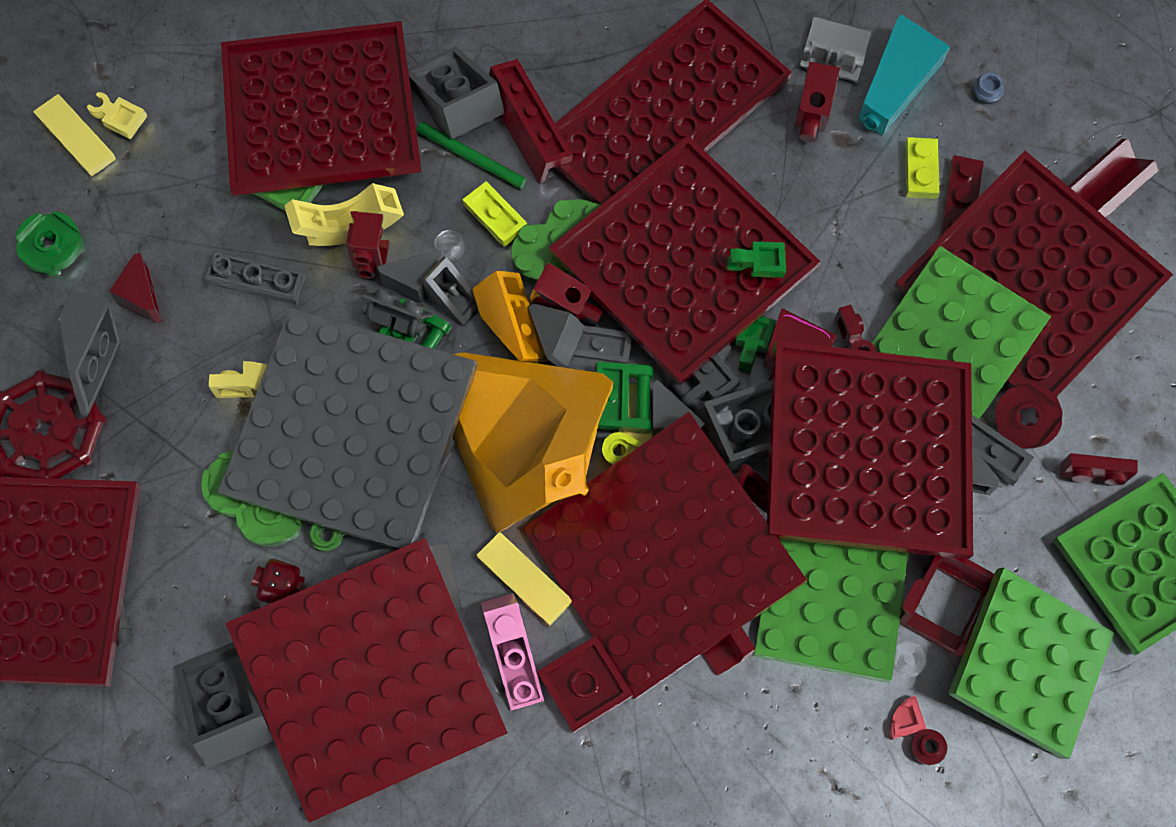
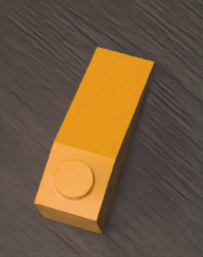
(506, 311)

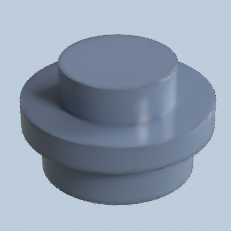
(989, 87)

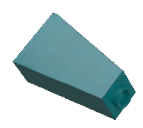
(904, 70)

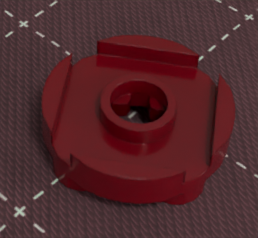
(1027, 396)

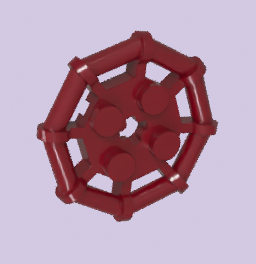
(62, 433)

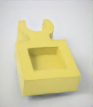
(119, 117)

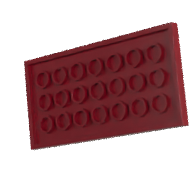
(687, 82)

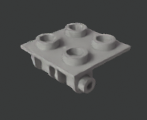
(836, 46)

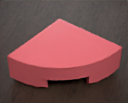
(906, 719)

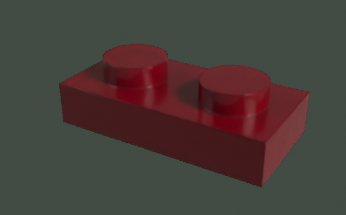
(1088, 467)

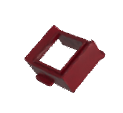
(962, 571)

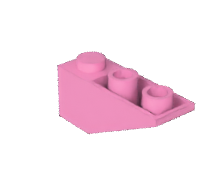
(512, 651)

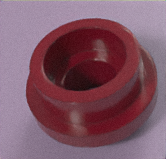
(919, 751)

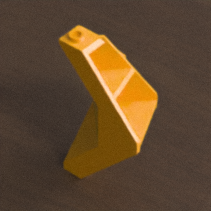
(528, 434)

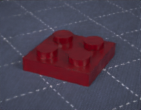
(584, 684)

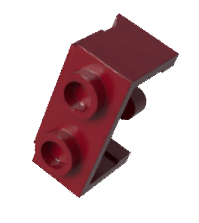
(365, 243)

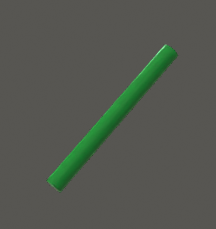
(471, 155)

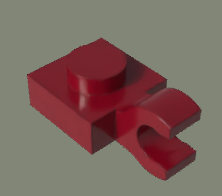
(851, 328)

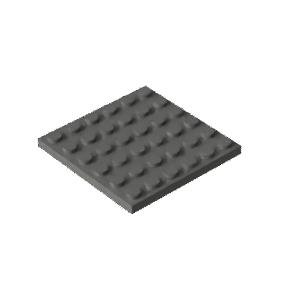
(349, 429)

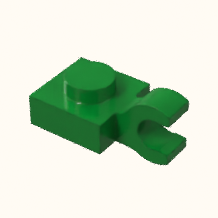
(763, 258)
(754, 339)

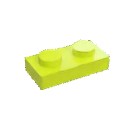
(922, 168)
(494, 213)

